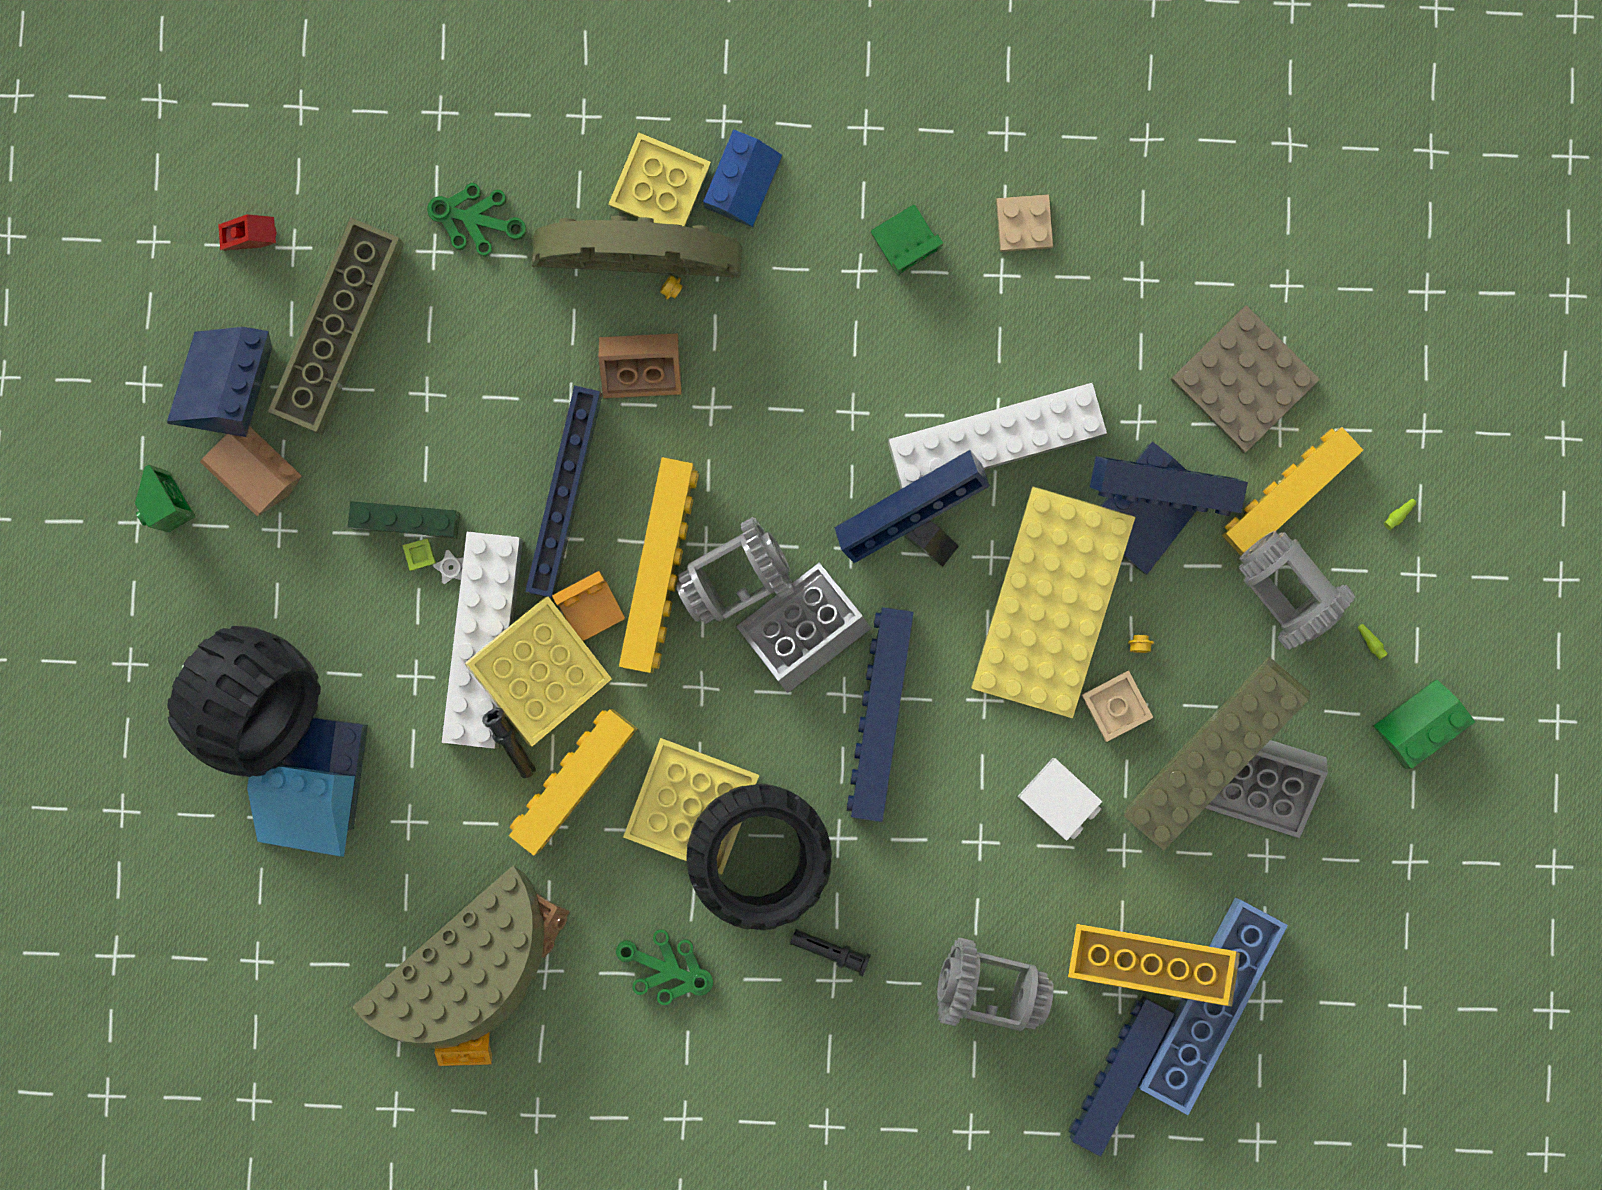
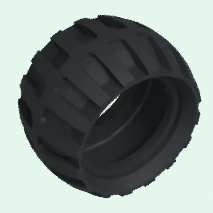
(243, 701)
(796, 895)

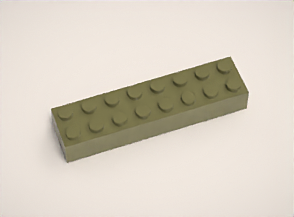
(336, 326)
(1217, 753)

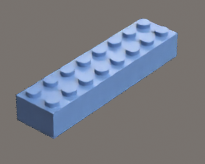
(1203, 1028)

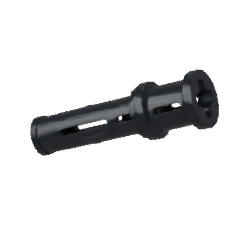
(505, 735)
(843, 956)

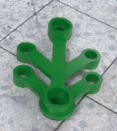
(472, 217)
(668, 969)

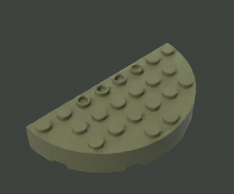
(636, 247)
(466, 973)

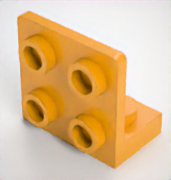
(589, 606)
(467, 1053)

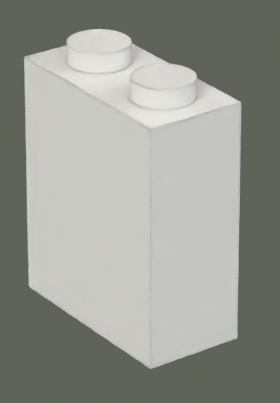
(1060, 799)

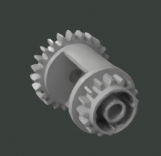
(766, 559)
(1315, 614)
(959, 983)

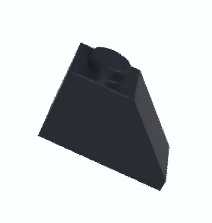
(933, 542)

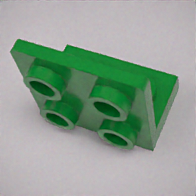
(906, 239)

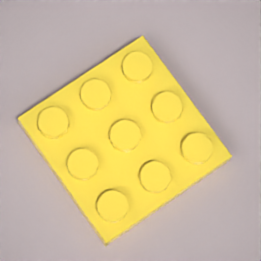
(659, 182)

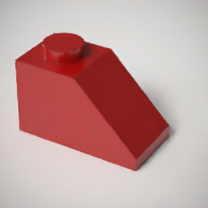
(247, 232)

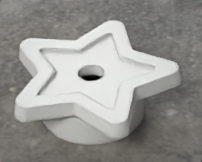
(443, 567)

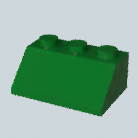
(161, 501)
(1423, 724)

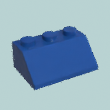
(742, 178)

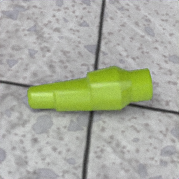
(1399, 515)
(1373, 643)

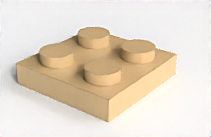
(1024, 223)
(1117, 706)

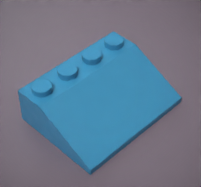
(302, 808)

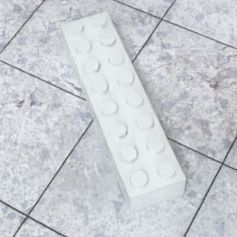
(1002, 433)
(483, 613)

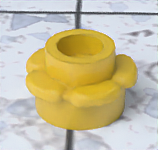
(671, 287)
(1140, 644)

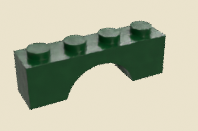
(404, 519)

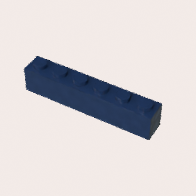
(1168, 485)
(912, 506)
(1121, 1076)

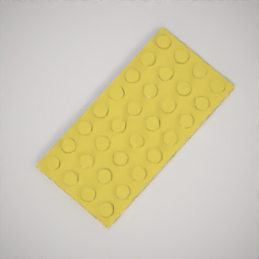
(1052, 602)

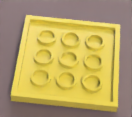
(538, 671)
(676, 794)

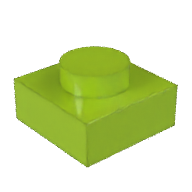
(419, 554)

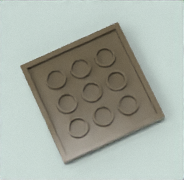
(1245, 379)

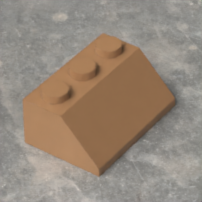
(640, 365)
(251, 470)

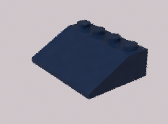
(221, 380)
(1153, 525)
(333, 748)

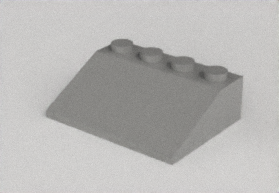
(804, 629)
(1275, 789)

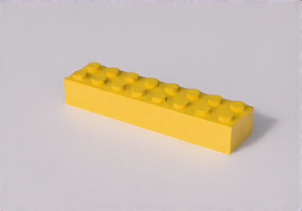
(657, 565)

